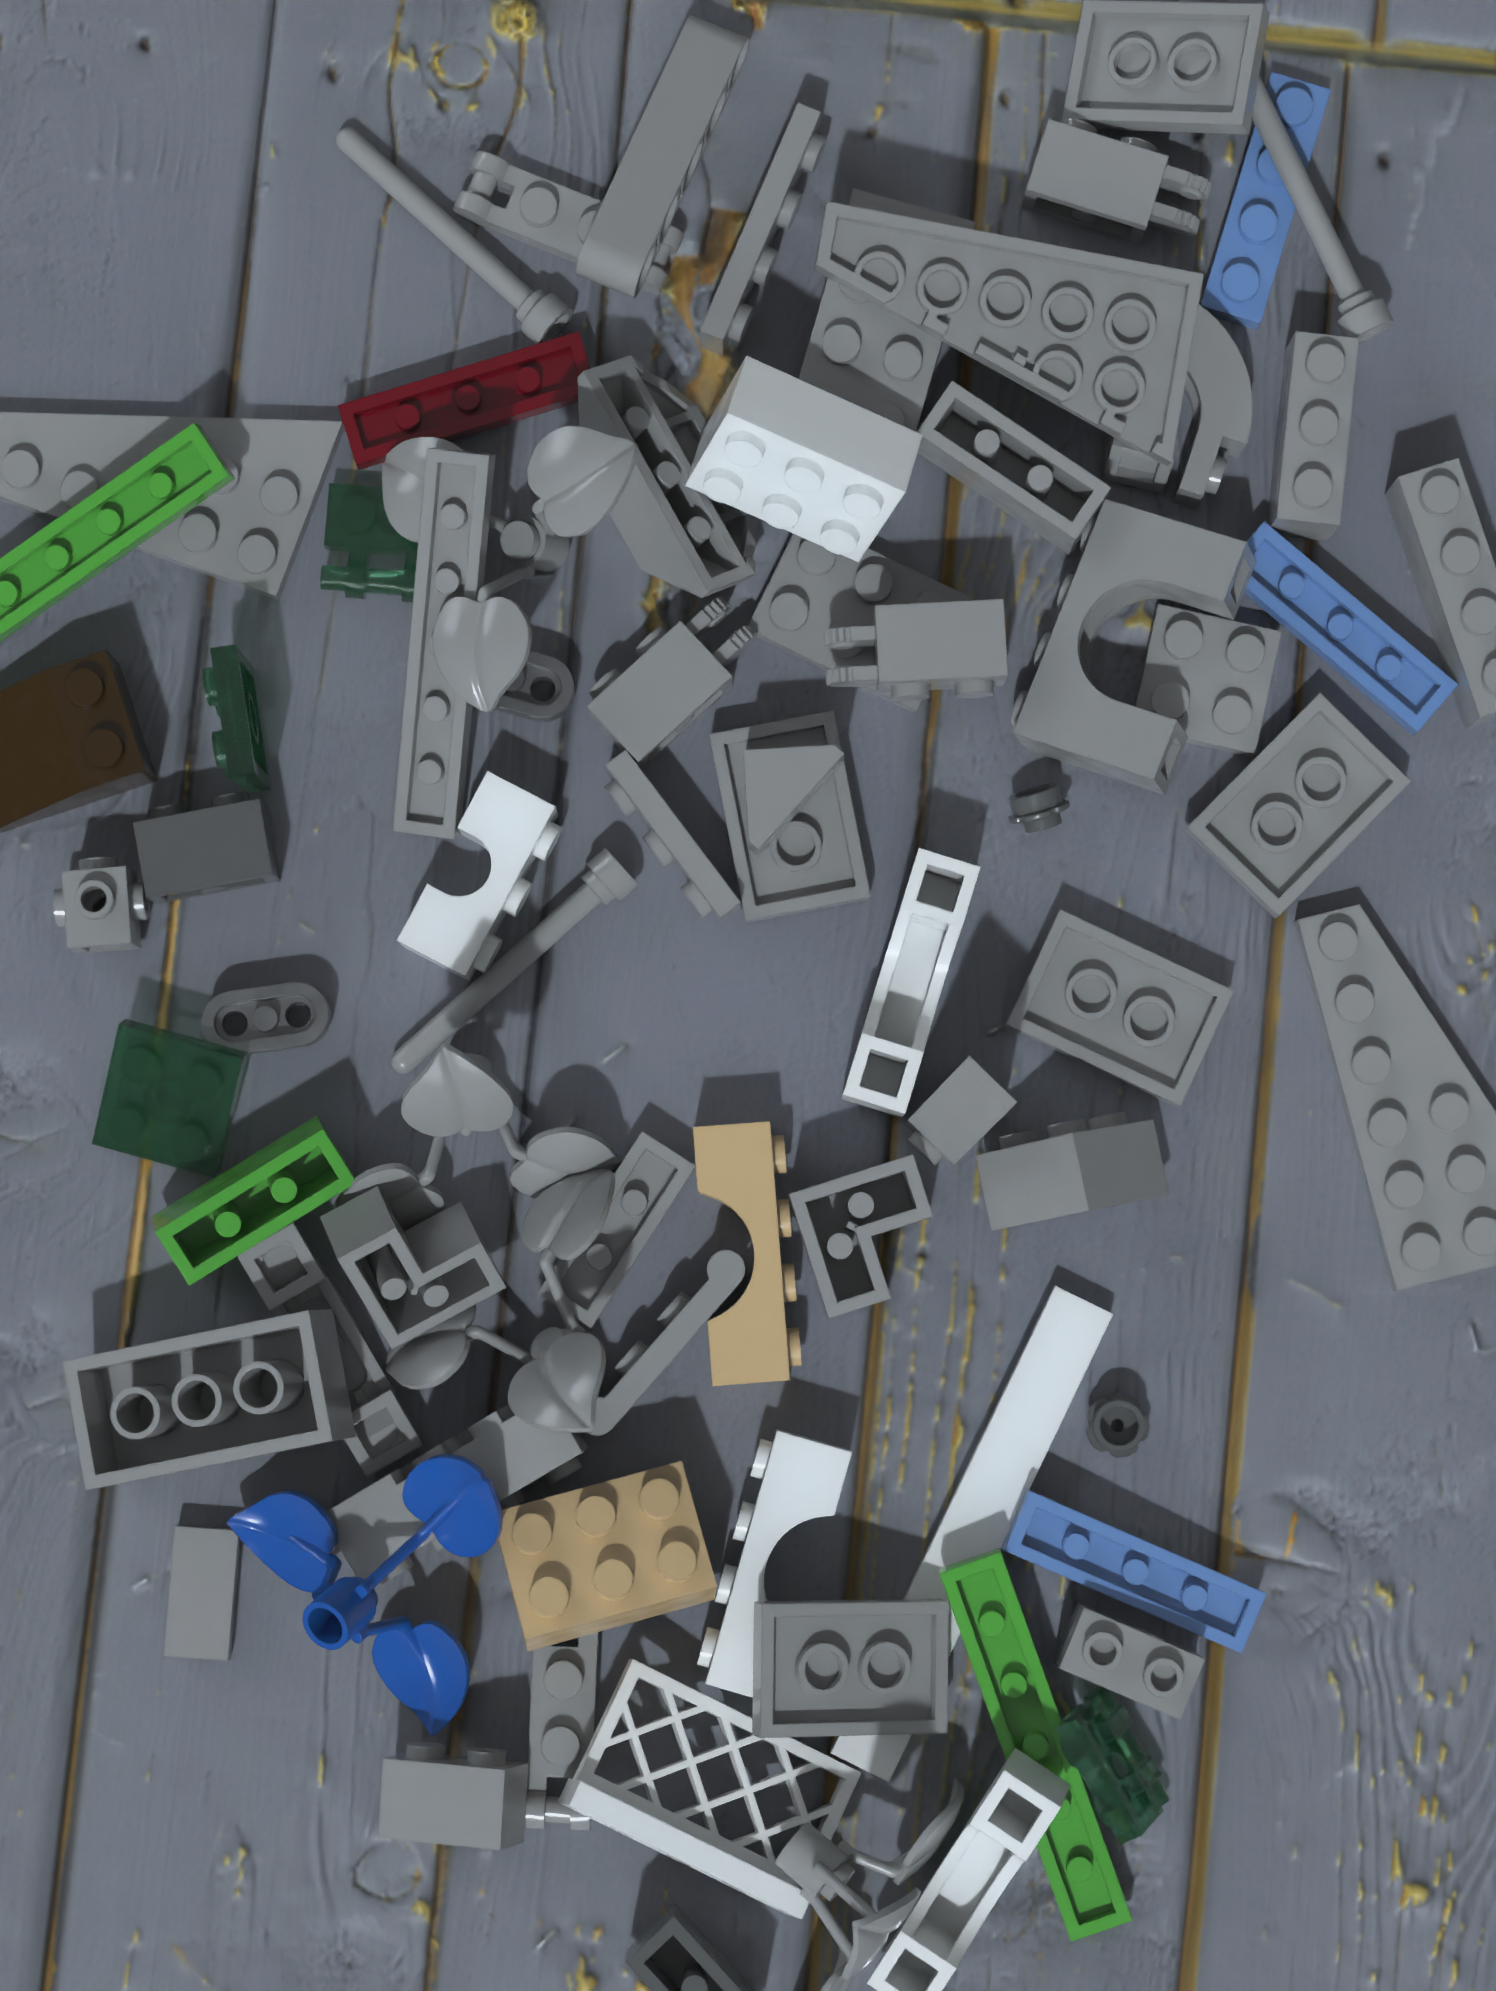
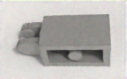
(1109, 183)
(927, 649)
(666, 685)

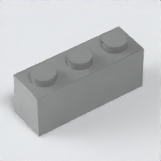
(1312, 435)
(1011, 467)

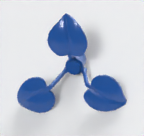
(417, 1663)

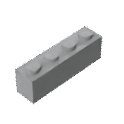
(1452, 579)

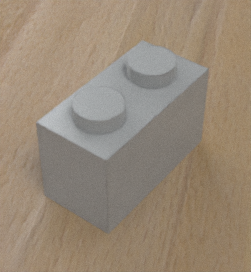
(453, 1798)

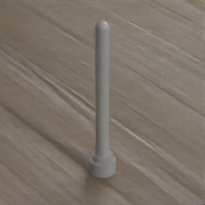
(1360, 311)
(541, 314)
(602, 884)

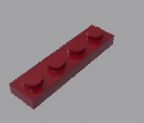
(467, 399)

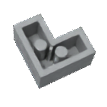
(1071, 1170)
(839, 1224)
(415, 1274)

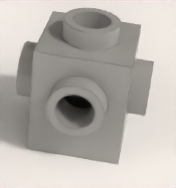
(117, 923)

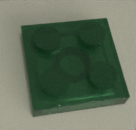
(240, 743)
(169, 1098)

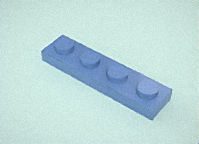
(1261, 209)
(1344, 632)
(1134, 1571)

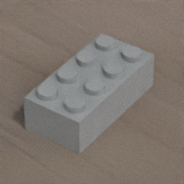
(866, 350)
(209, 1398)

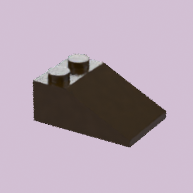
(68, 740)

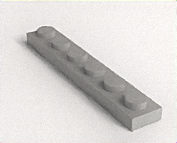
(434, 715)

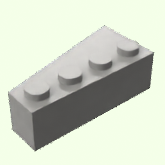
(505, 1447)

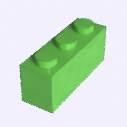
(252, 1200)

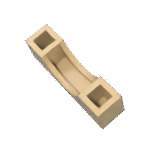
(738, 1170)

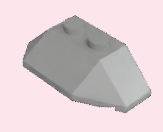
(663, 522)

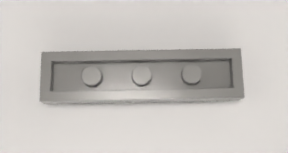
(753, 254)

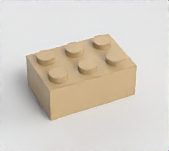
(605, 1556)

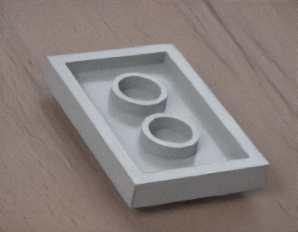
(1167, 66)
(827, 591)
(1297, 805)
(819, 852)
(1119, 1008)
(850, 1667)

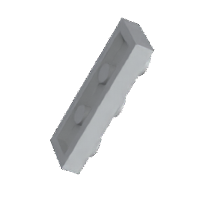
(670, 839)
(642, 1196)

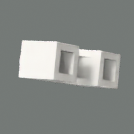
(462, 929)

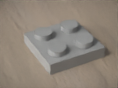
(1209, 677)

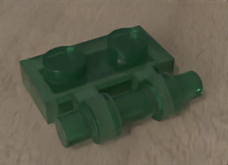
(361, 527)
(1112, 1764)

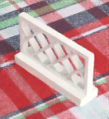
(671, 1832)

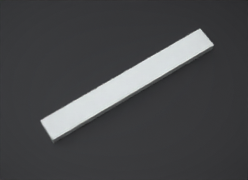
(999, 1473)

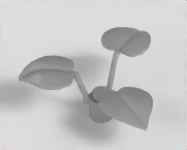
(578, 482)
(465, 1096)
(564, 1365)
(823, 1871)

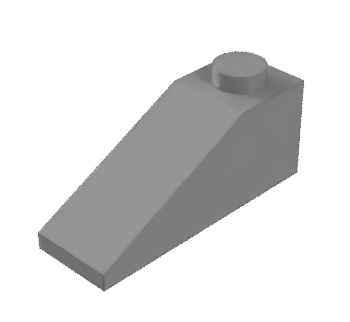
(958, 1114)

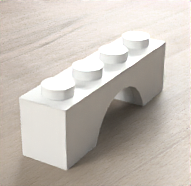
(910, 982)
(798, 1484)
(971, 1877)

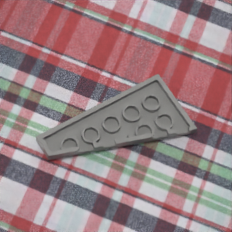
(1059, 320)
(238, 534)
(1409, 1105)

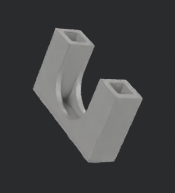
(1124, 561)

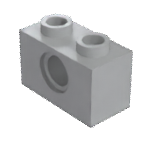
(1128, 1660)

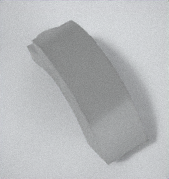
(1220, 405)

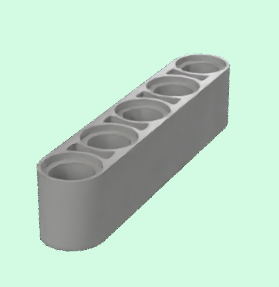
(662, 156)

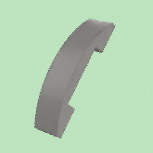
(295, 1281)

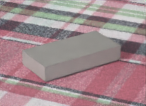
(202, 1593)

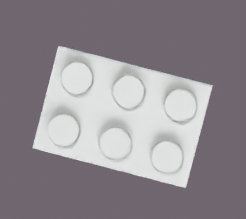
(803, 459)

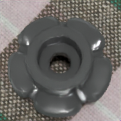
(1038, 807)
(1134, 1429)

